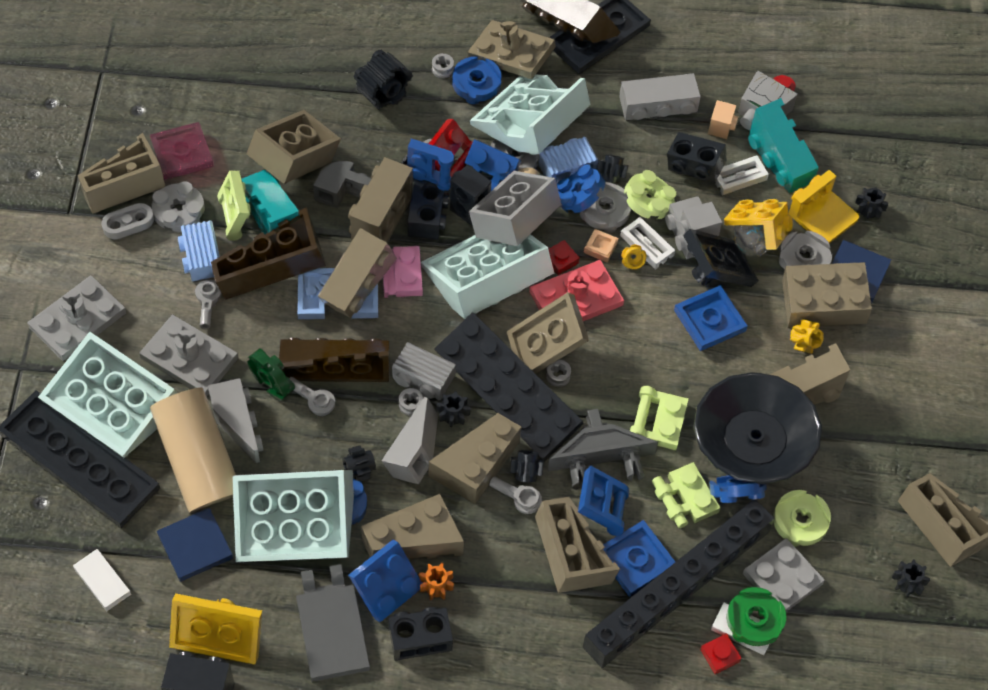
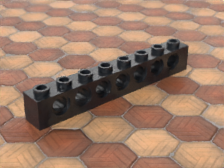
(677, 583)

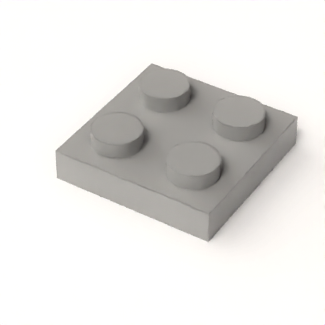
(784, 574)

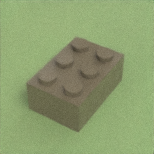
(293, 146)
(383, 200)
(827, 294)

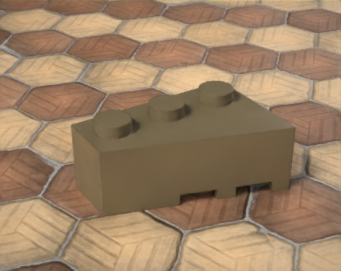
(122, 177)
(357, 273)
(476, 457)
(944, 519)
(420, 529)
(571, 548)

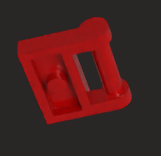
(452, 138)

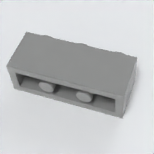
(659, 96)

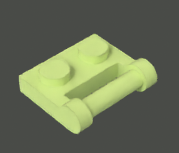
(234, 204)
(667, 420)

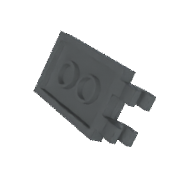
(331, 627)

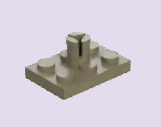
(512, 48)
(549, 333)

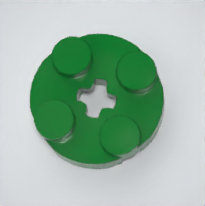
(752, 632)

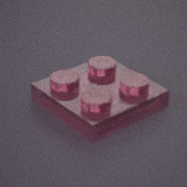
(181, 150)

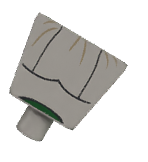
(761, 92)

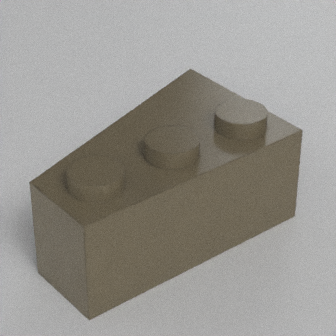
(820, 377)

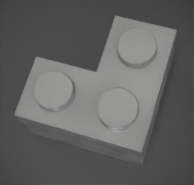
(692, 215)

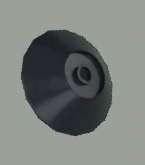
(759, 407)

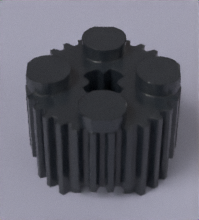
(383, 79)

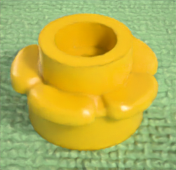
(638, 261)

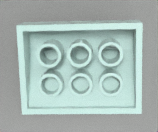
(485, 271)
(106, 395)
(293, 515)

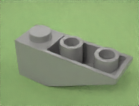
(232, 415)
(414, 446)

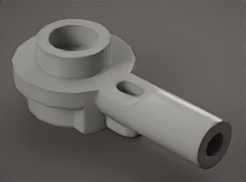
(208, 295)
(319, 402)
(526, 498)

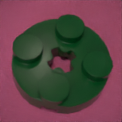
(269, 371)

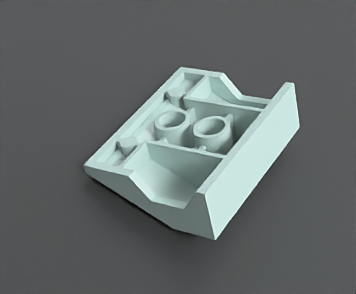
(532, 112)

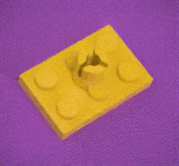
(215, 628)

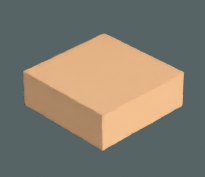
(601, 245)

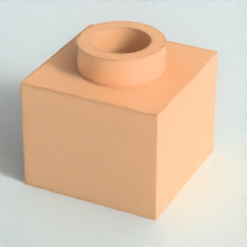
(723, 120)

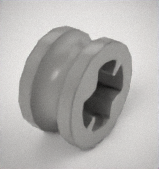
(448, 62)
(561, 380)
(409, 394)

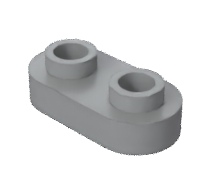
(127, 221)

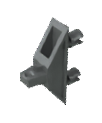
(601, 444)

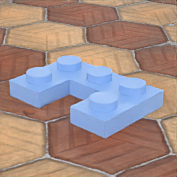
(312, 307)

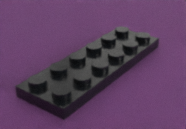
(509, 386)
(79, 460)

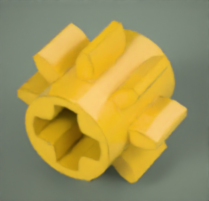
(806, 336)

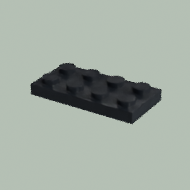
(584, 54)

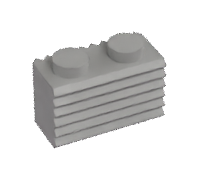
(423, 371)

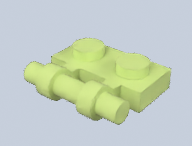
(691, 490)

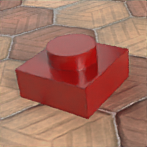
(563, 257)
(720, 654)

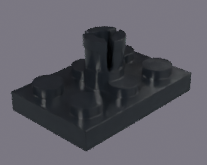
(718, 259)

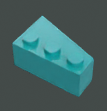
(780, 148)
(268, 201)

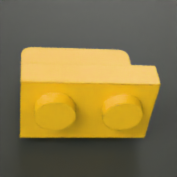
(821, 209)
(770, 214)

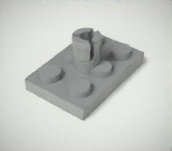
(74, 315)
(188, 354)

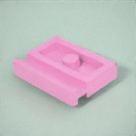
(404, 275)

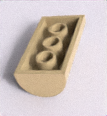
(194, 448)

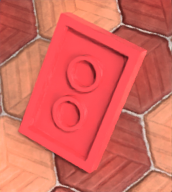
(590, 285)

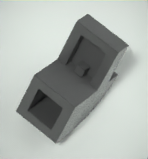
(338, 180)

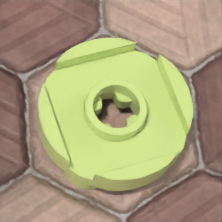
(649, 183)
(806, 504)

